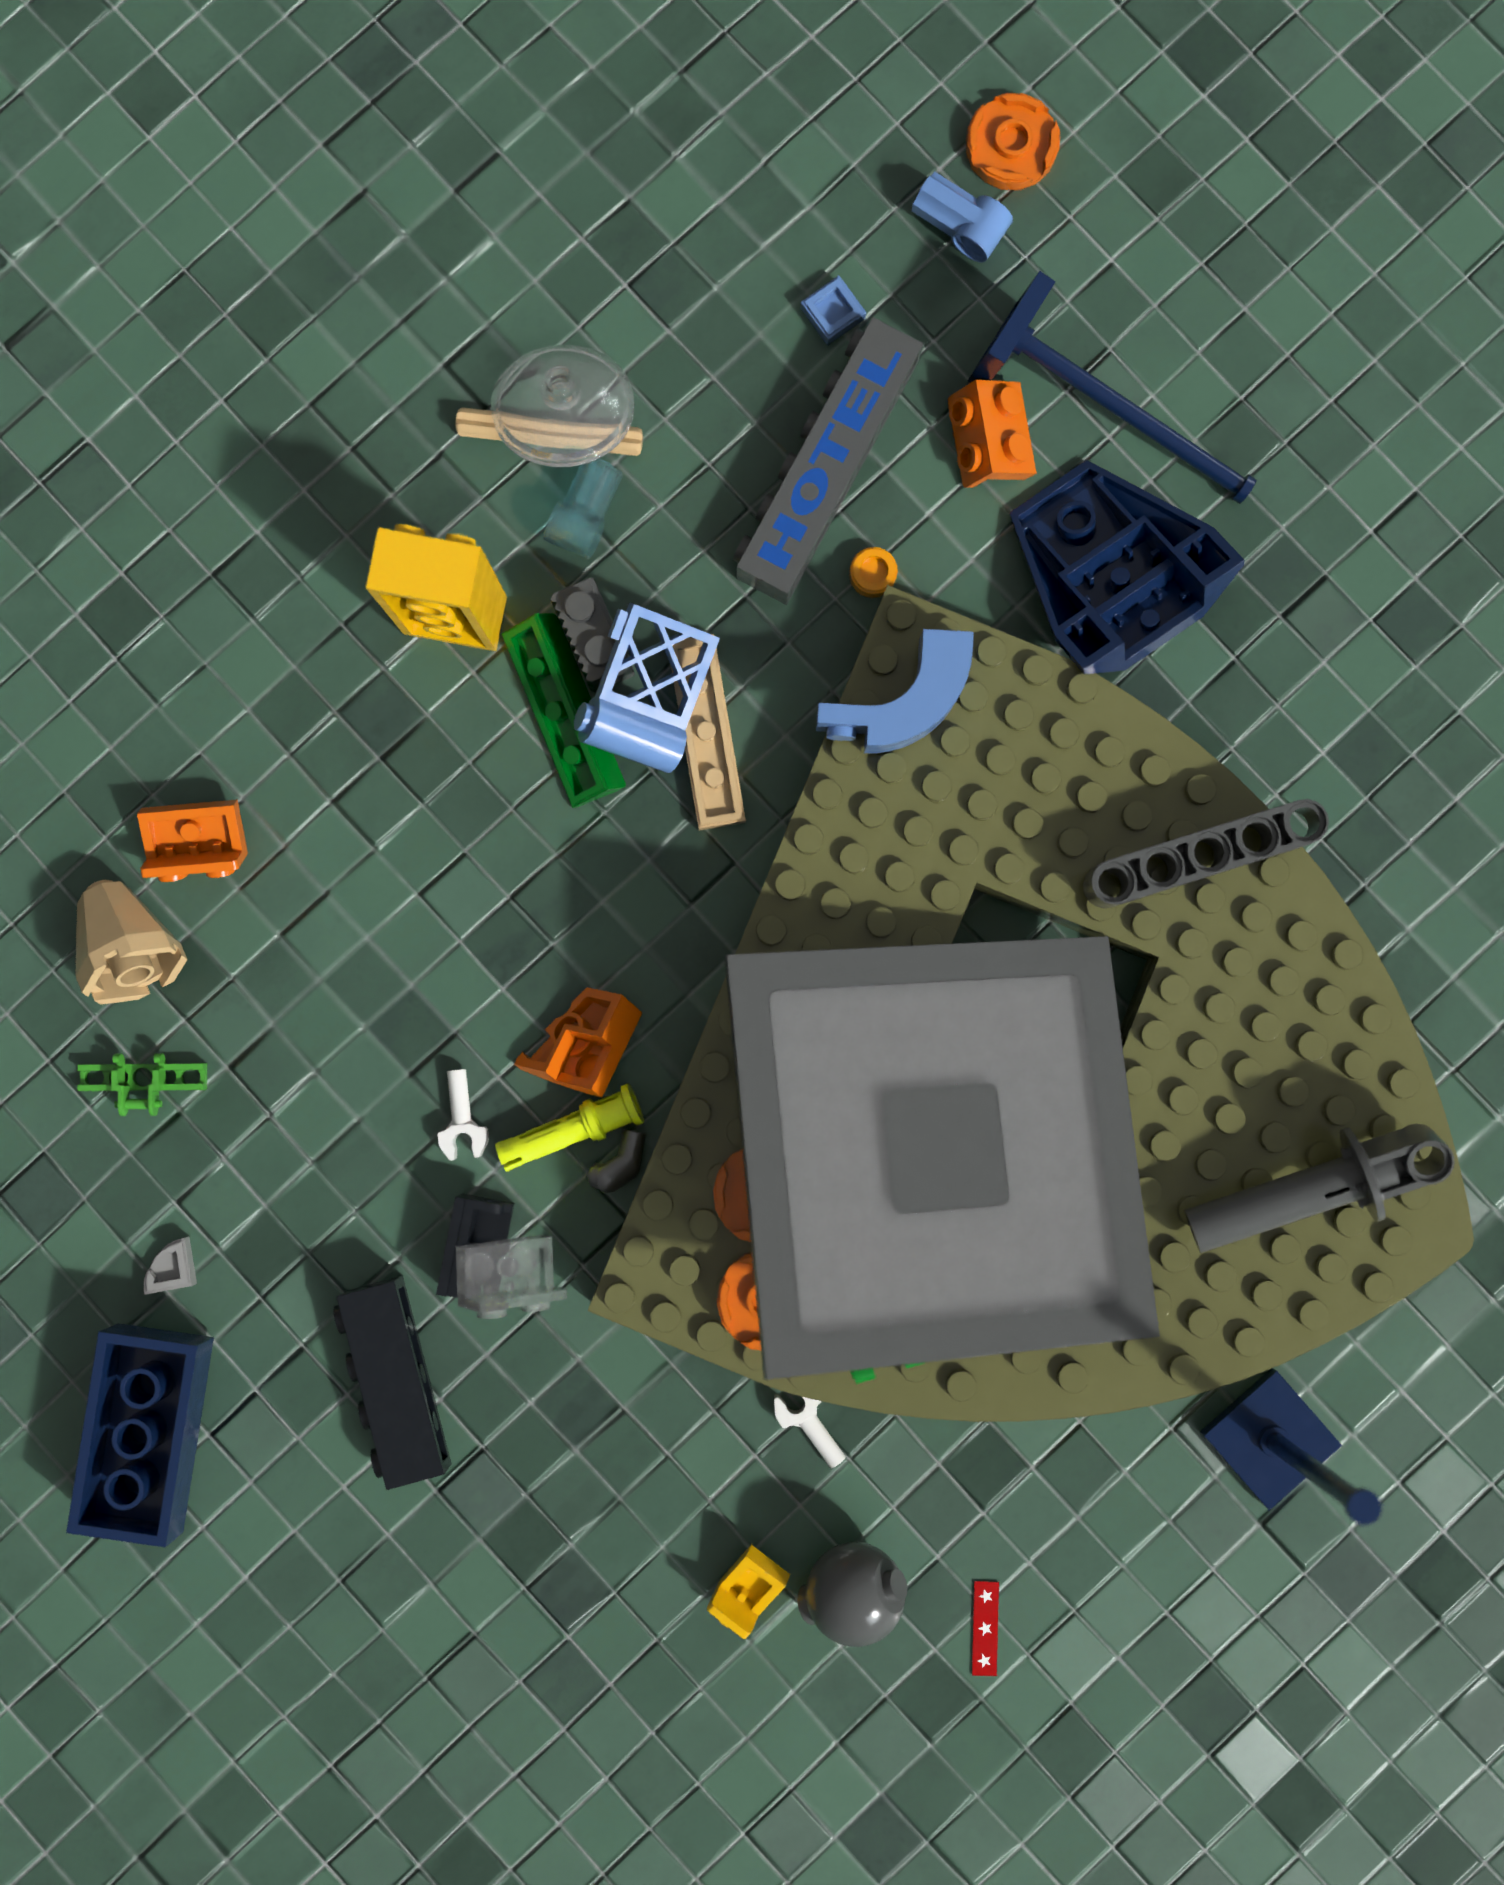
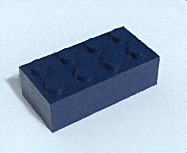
(140, 1435)

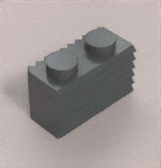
(587, 630)

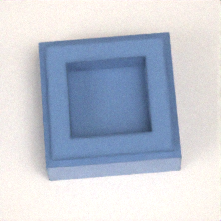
(833, 310)

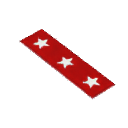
(985, 1628)

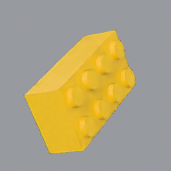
(437, 587)

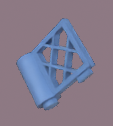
(633, 727)

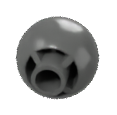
(853, 1594)

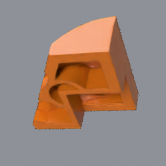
(585, 1042)

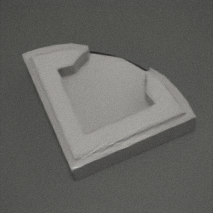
(171, 1268)

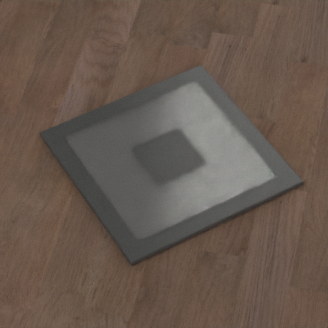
(937, 1153)

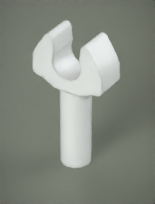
(461, 1119)
(812, 1426)

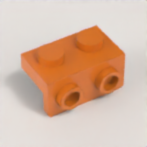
(991, 432)
(192, 840)

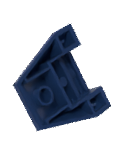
(1118, 566)

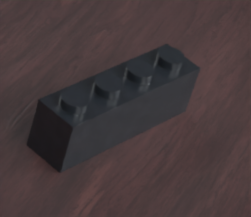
(392, 1382)

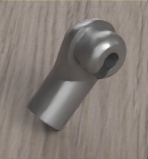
(622, 1168)

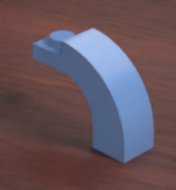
(940, 678)

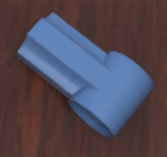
(970, 221)

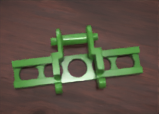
(115, 1081)

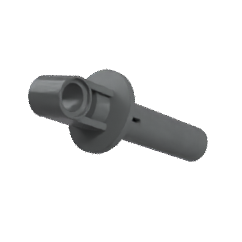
(1363, 1174)

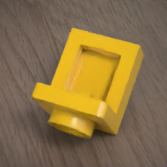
(747, 1591)

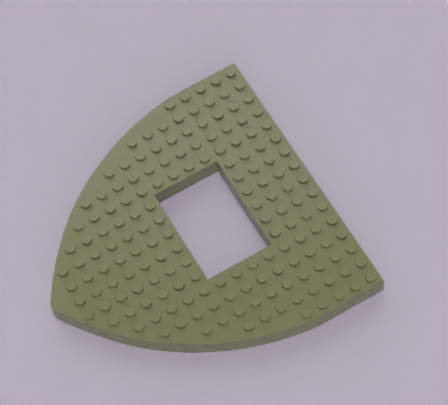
(1240, 1047)

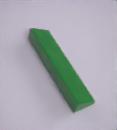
(555, 694)

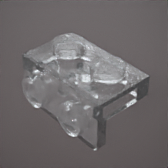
(507, 1276)

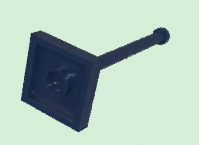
(1018, 337)
(1278, 1443)

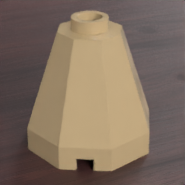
(122, 945)

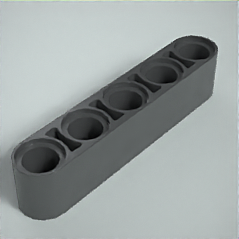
(1224, 840)

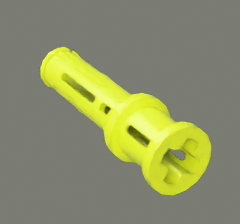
(590, 1121)

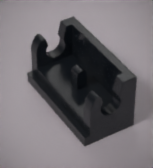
(472, 1222)

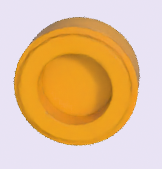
(872, 572)

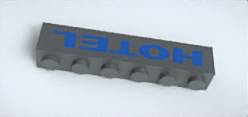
(828, 461)

